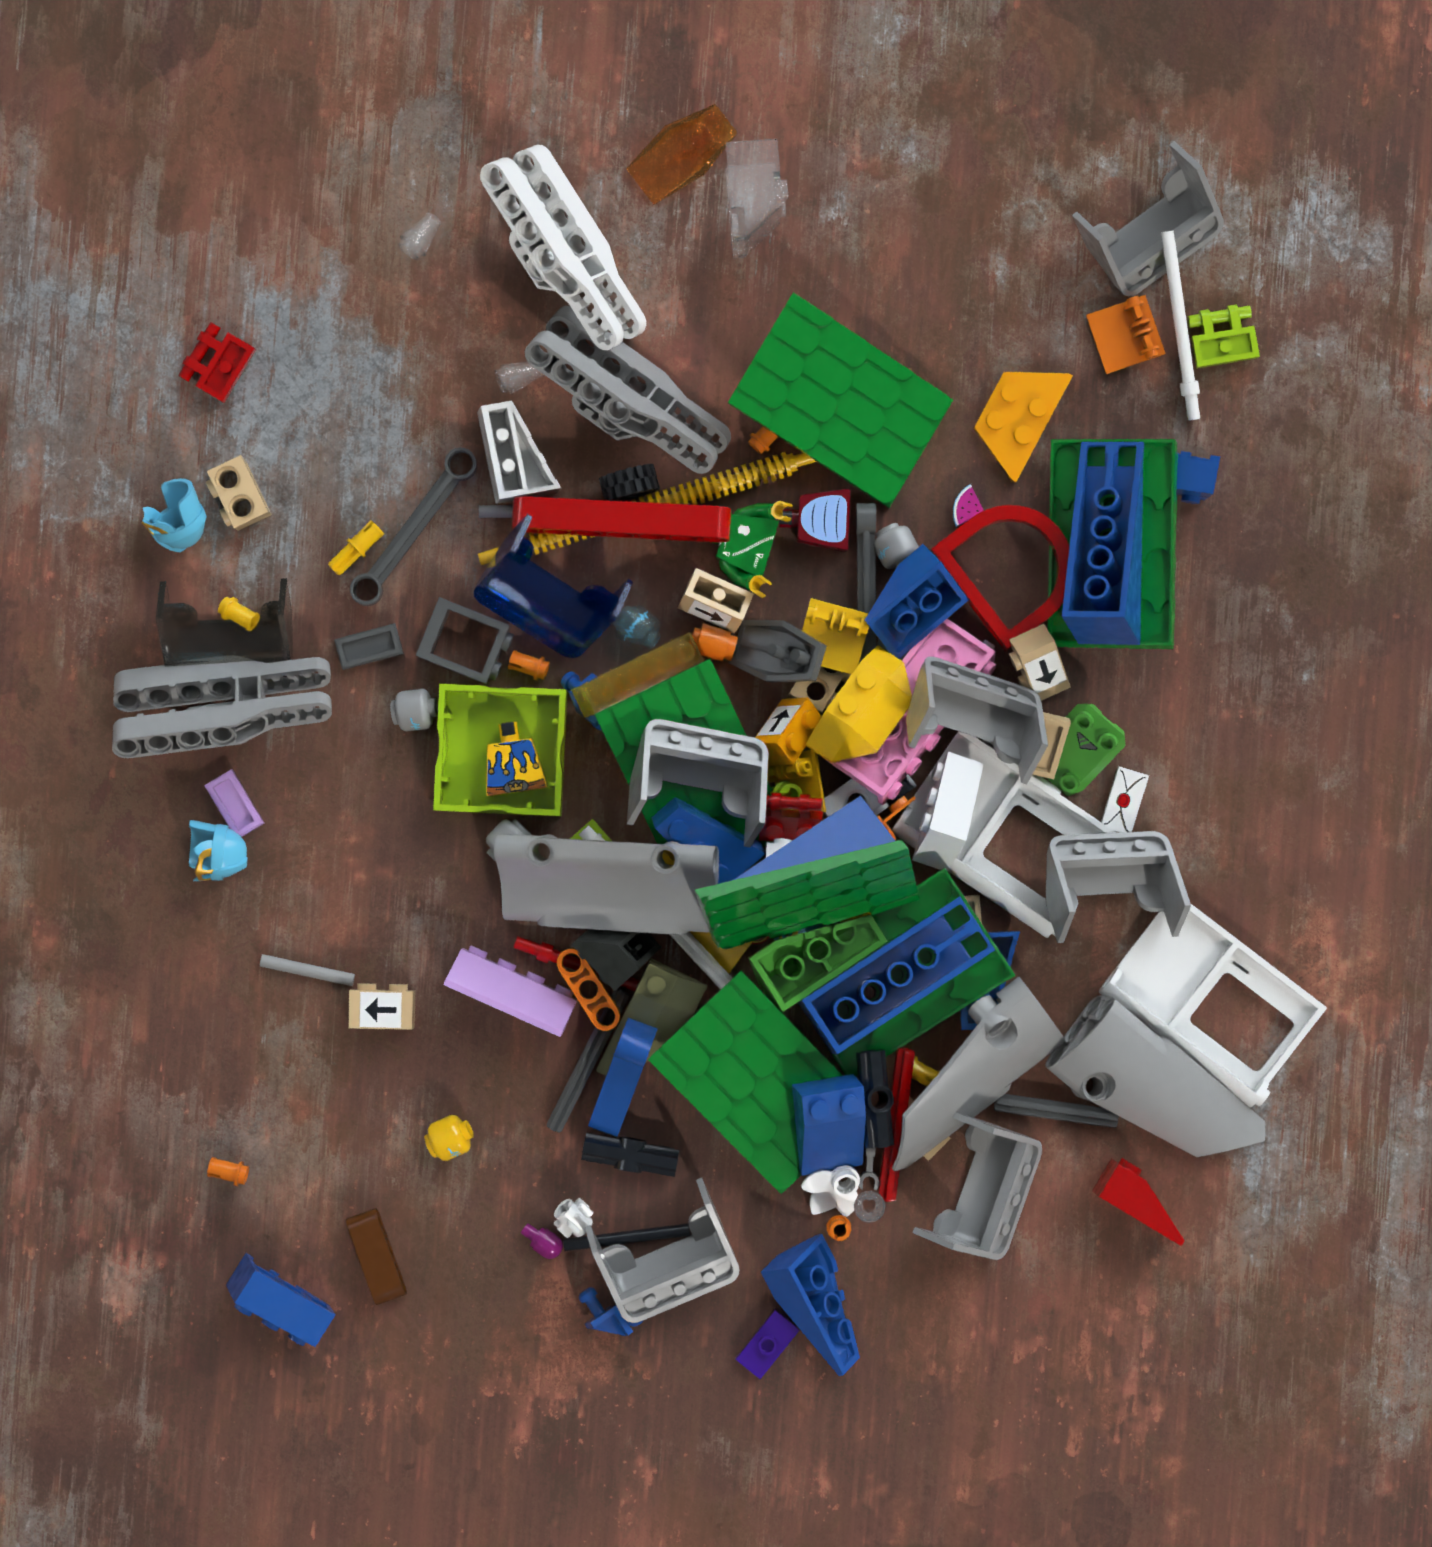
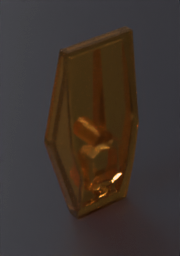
(681, 153)

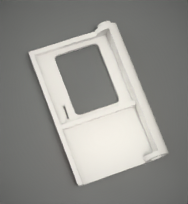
(996, 796)
(1169, 978)

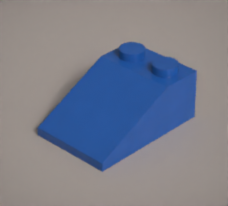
(914, 602)
(829, 1123)

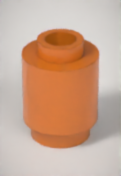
(715, 642)

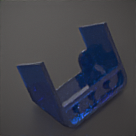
(542, 602)

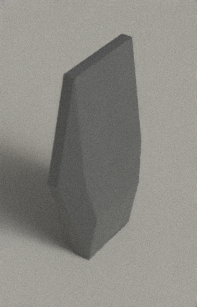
(777, 651)

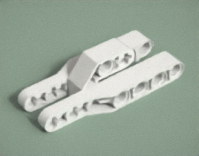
(552, 244)

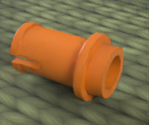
(762, 440)
(529, 665)
(228, 1171)
(836, 1220)

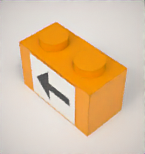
(789, 730)

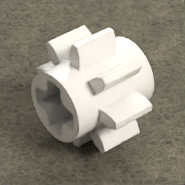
(573, 1217)

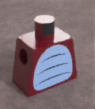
(821, 519)

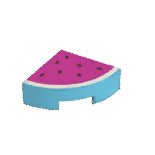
(966, 506)

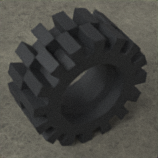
(629, 483)

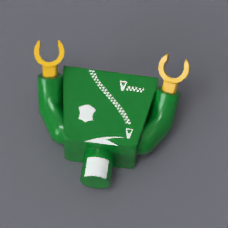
(750, 544)

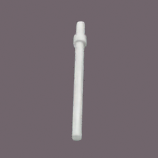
(1189, 386)

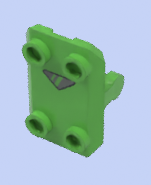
(1087, 749)

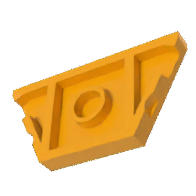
(1019, 415)

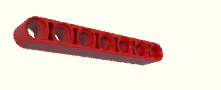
(623, 519)

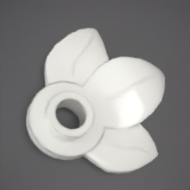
(829, 1192)

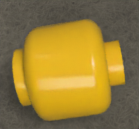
(449, 1137)

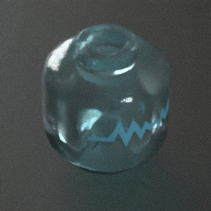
(637, 628)

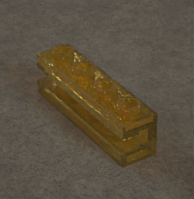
(637, 674)

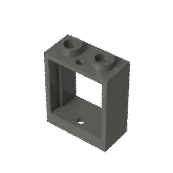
(434, 630)

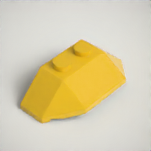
(863, 709)

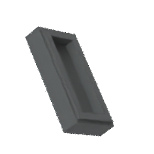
(369, 646)

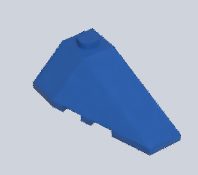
(808, 1292)

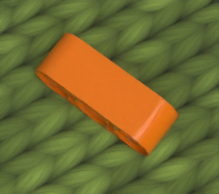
(590, 1005)

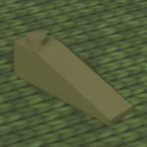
(660, 1000)

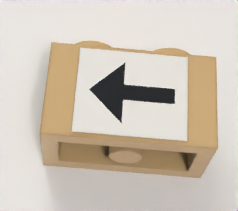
(715, 600)
(1039, 662)
(382, 1008)

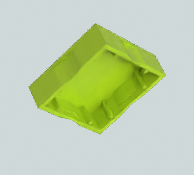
(470, 722)

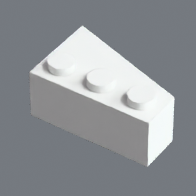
(512, 455)
(948, 811)

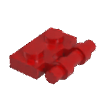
(225, 366)
(787, 823)

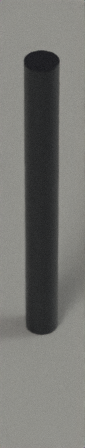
(629, 1237)

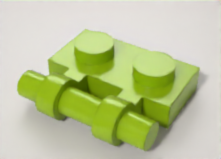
(1223, 346)

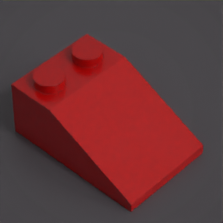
(1132, 1194)

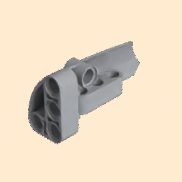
(997, 1052)
(1151, 1082)

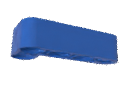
(622, 1077)

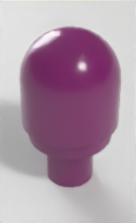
(543, 1241)

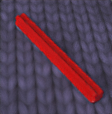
(901, 1090)

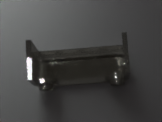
(196, 642)

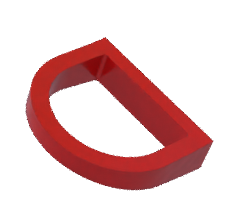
(976, 601)

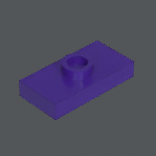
(767, 1344)

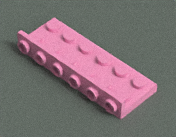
(895, 759)

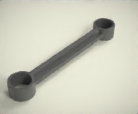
(413, 527)
(866, 566)

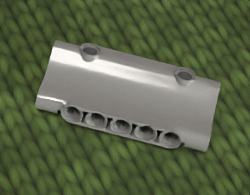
(604, 883)

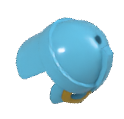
(181, 521)
(215, 851)

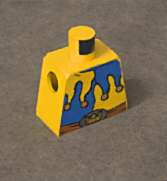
(513, 764)

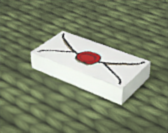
(1124, 800)

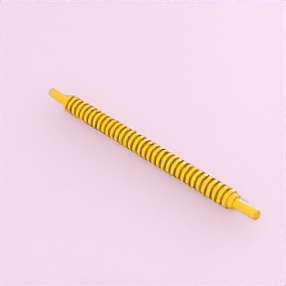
(787, 464)

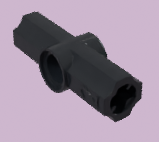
(873, 1076)
(630, 1154)

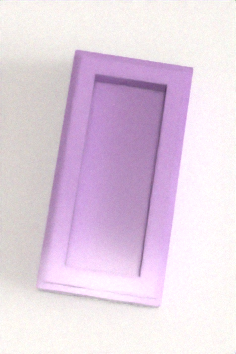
(234, 803)

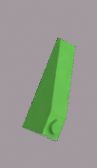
(806, 961)

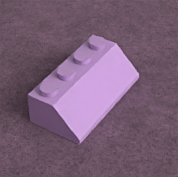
(510, 991)

